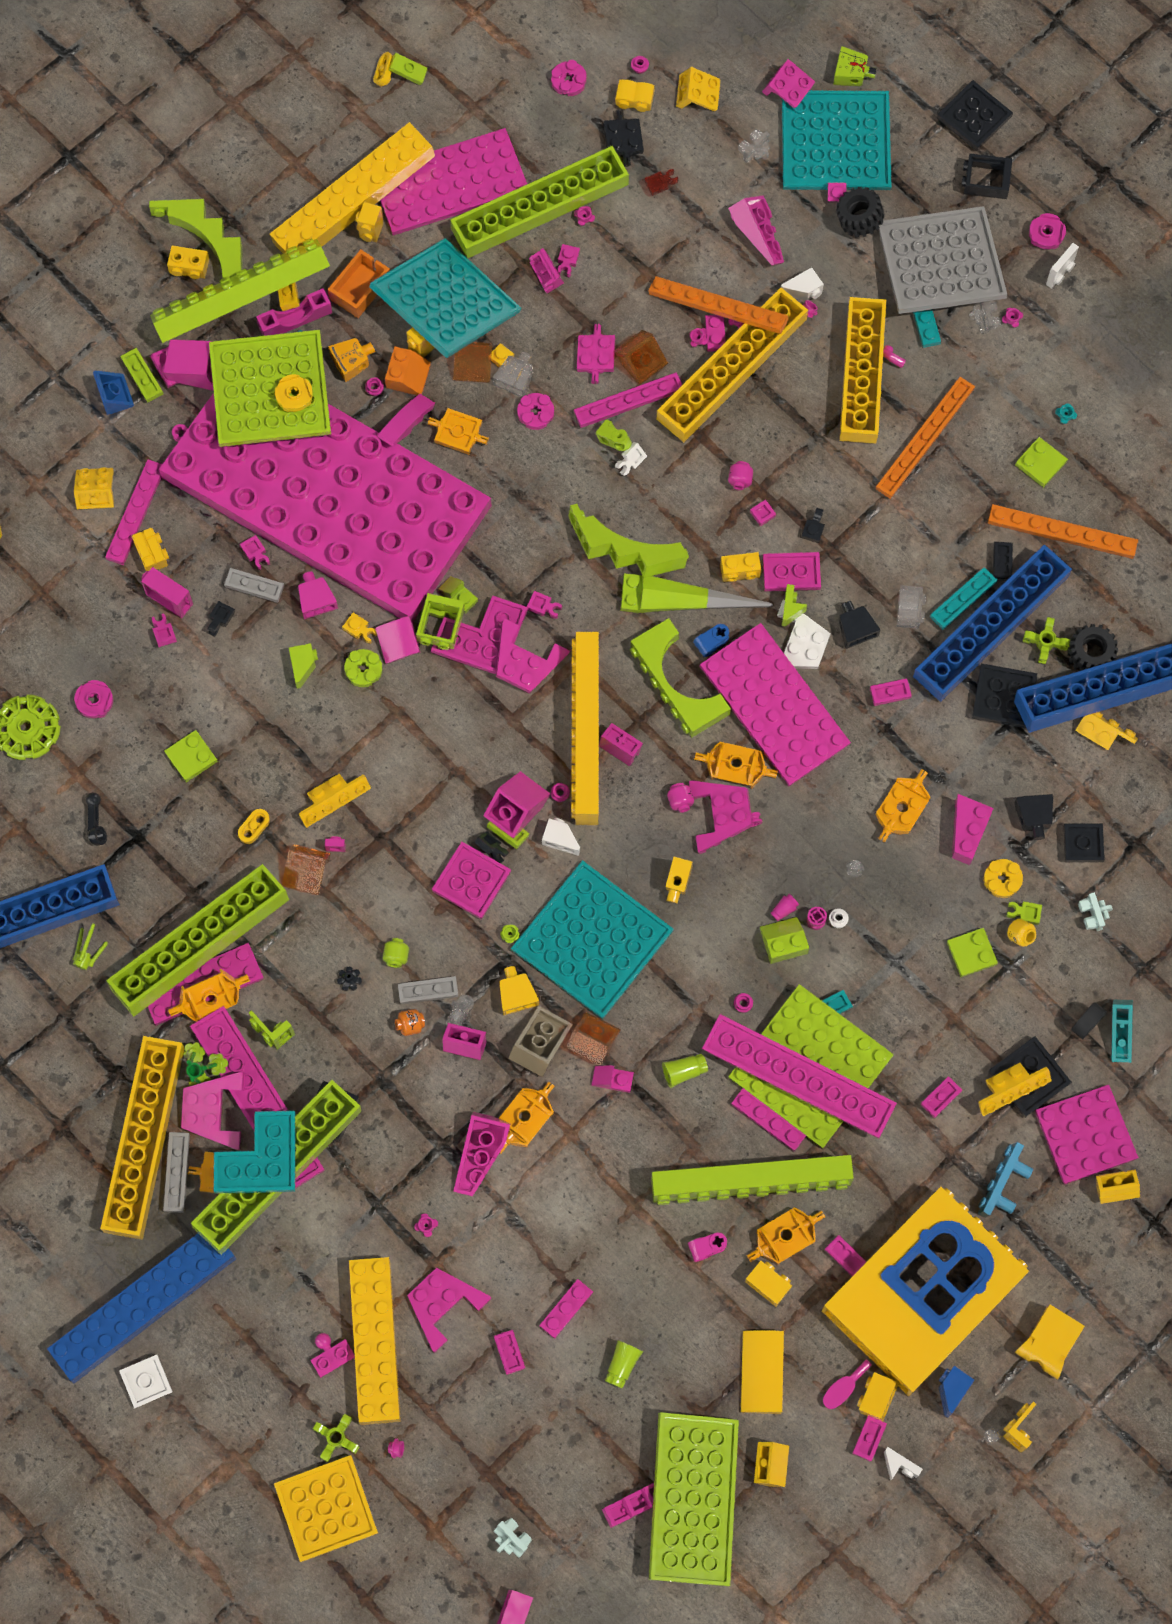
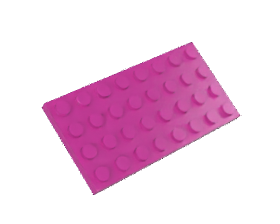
(455, 182)
(775, 704)

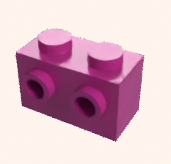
(464, 1041)

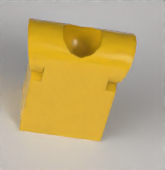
(1051, 1340)

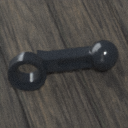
(93, 801)

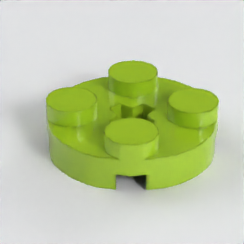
(370, 675)

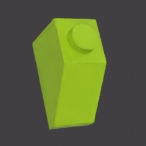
(303, 662)

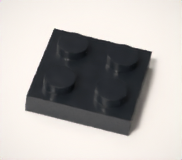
(1083, 842)

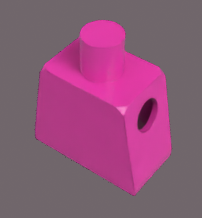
(315, 596)

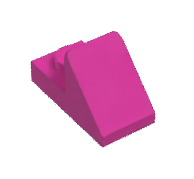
(612, 1078)

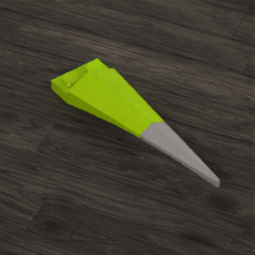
(660, 594)

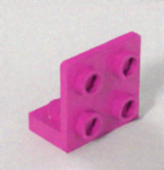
(789, 83)

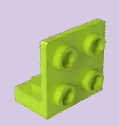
(282, 1031)

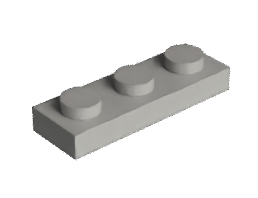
(254, 585)
(428, 990)

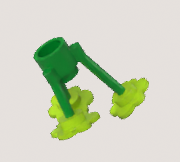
(196, 1069)

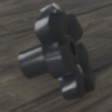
(349, 979)

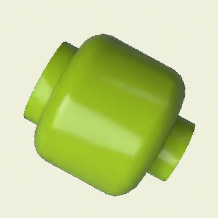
(395, 953)

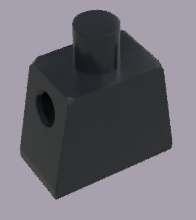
(856, 625)
(1035, 813)

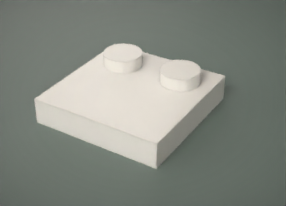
(1064, 264)
(145, 1381)

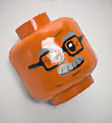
(410, 1022)

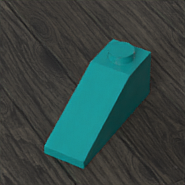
(1122, 1030)

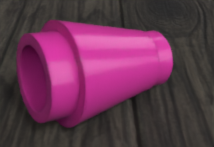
(784, 907)

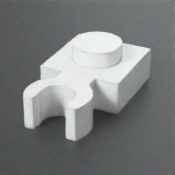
(632, 458)

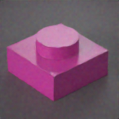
(835, 191)
(763, 513)
(335, 844)

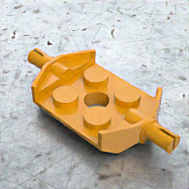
(748, 773)
(907, 792)
(221, 985)
(538, 1107)
(774, 1247)

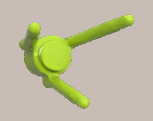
(82, 958)

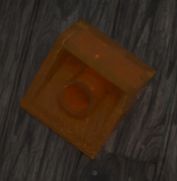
(641, 356)
(593, 1038)

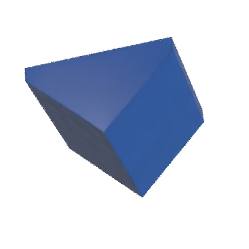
(113, 391)

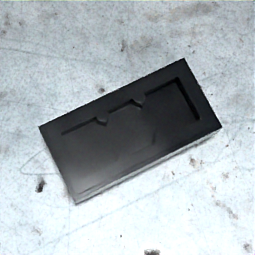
(1002, 560)

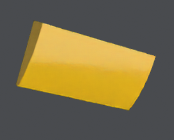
(762, 1372)

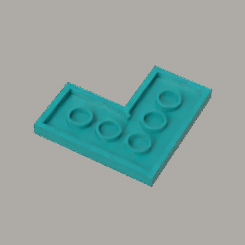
(269, 1166)

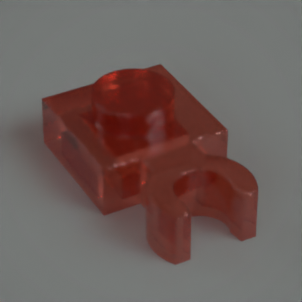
(658, 183)

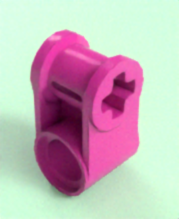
(704, 1248)

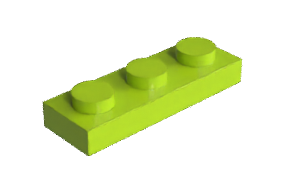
(141, 375)

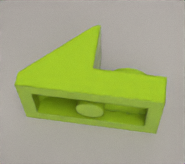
(455, 589)
(792, 609)

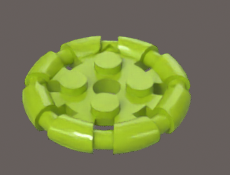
(37, 730)

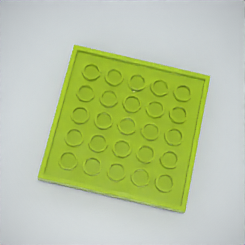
(245, 384)
(827, 1038)

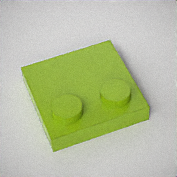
(1041, 462)
(191, 756)
(972, 952)

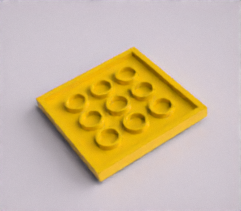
(326, 1508)

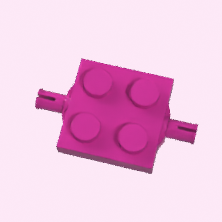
(596, 353)

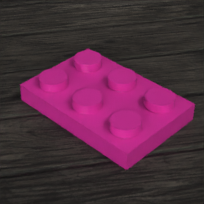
(791, 569)

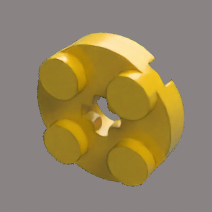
(296, 383)
(995, 885)

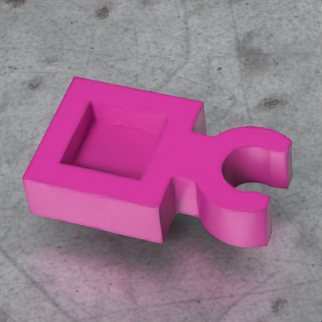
(568, 257)
(253, 550)
(541, 604)
(163, 632)

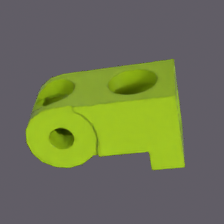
(612, 437)

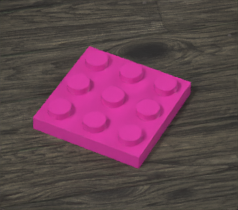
(471, 880)

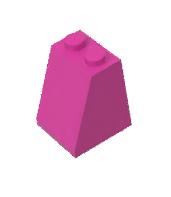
(189, 363)
(516, 804)

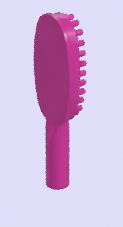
(844, 1387)

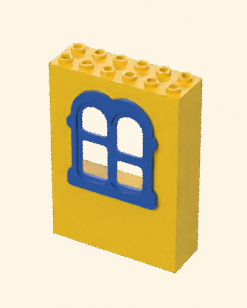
(894, 1321)

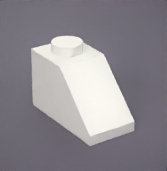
(804, 286)
(559, 836)

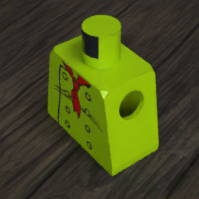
(852, 68)

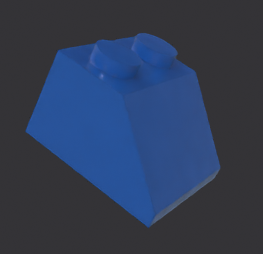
(953, 1388)

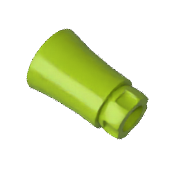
(684, 1069)
(622, 1364)

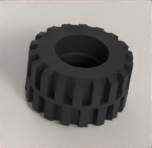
(855, 201)
(1092, 635)

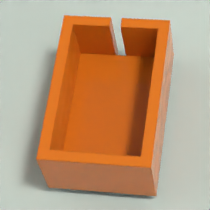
(352, 286)

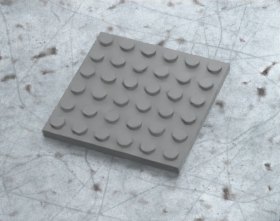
(942, 260)

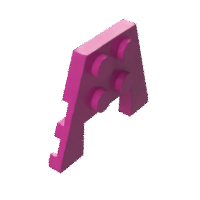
(521, 666)
(729, 808)
(204, 1108)
(436, 1297)

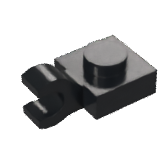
(813, 528)
(221, 616)
(490, 844)

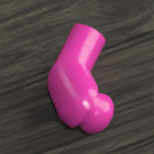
(892, 357)

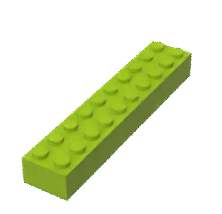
(539, 202)
(239, 290)
(198, 940)
(315, 1129)
(752, 1179)

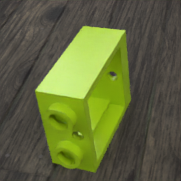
(444, 604)

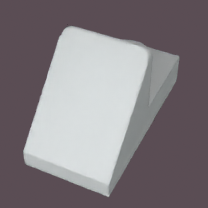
(895, 1461)

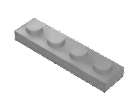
(176, 1172)

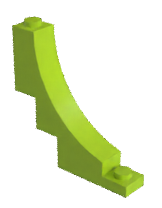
(192, 216)
(601, 541)

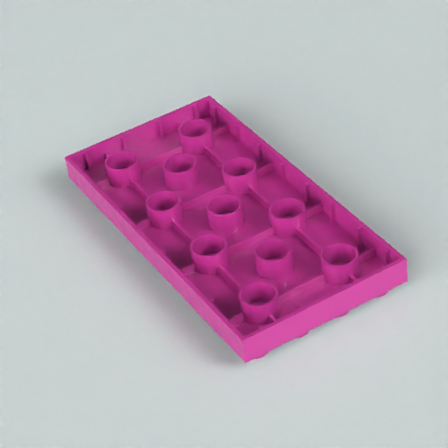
(337, 503)

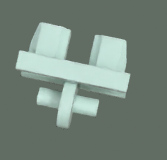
(1096, 920)
(509, 1541)

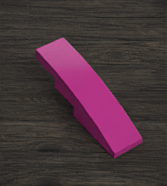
(406, 419)
(629, 1506)

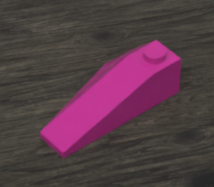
(753, 219)
(482, 1146)

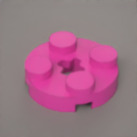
(569, 68)
(1045, 241)
(533, 401)
(97, 709)

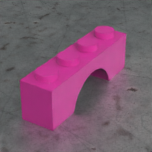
(311, 308)

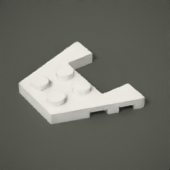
(806, 642)

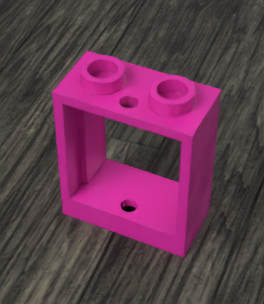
(166, 592)

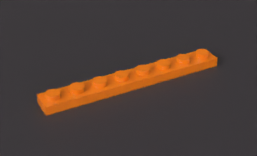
(718, 305)
(925, 437)
(1063, 531)

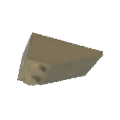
(540, 1041)

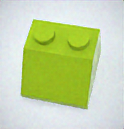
(784, 940)

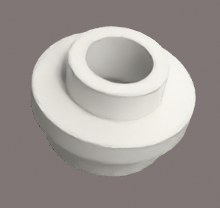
(835, 923)

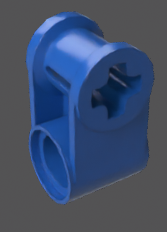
(710, 642)

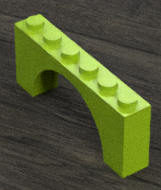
(693, 713)

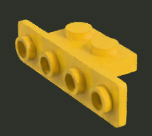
(1103, 730)
(332, 796)
(1012, 1085)

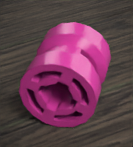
(816, 922)

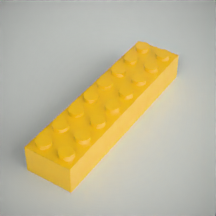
(863, 370)
(374, 1341)

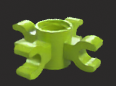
(1060, 643)
(343, 1425)

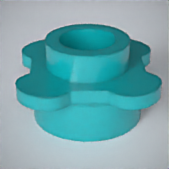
(1061, 413)

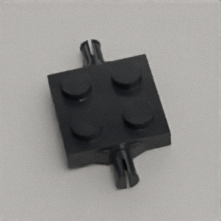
(624, 136)

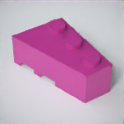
(969, 825)

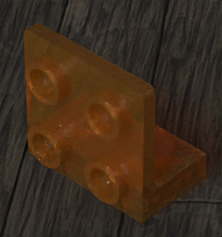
(473, 362)
(305, 869)

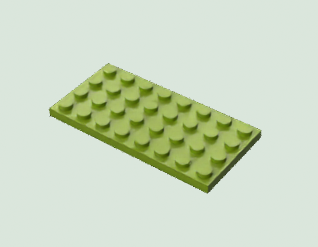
(693, 1499)

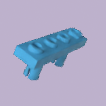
(1003, 1171)

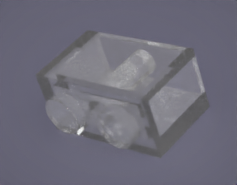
(910, 607)

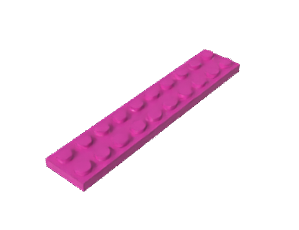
(220, 1035)
(799, 1076)

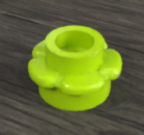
(509, 938)

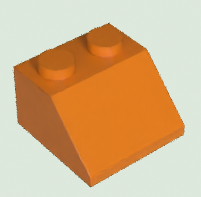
(407, 371)

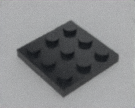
(974, 115)
(997, 694)
(1033, 1058)

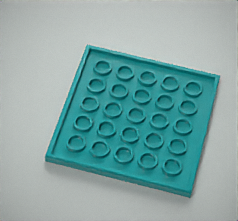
(837, 141)
(445, 297)
(592, 939)

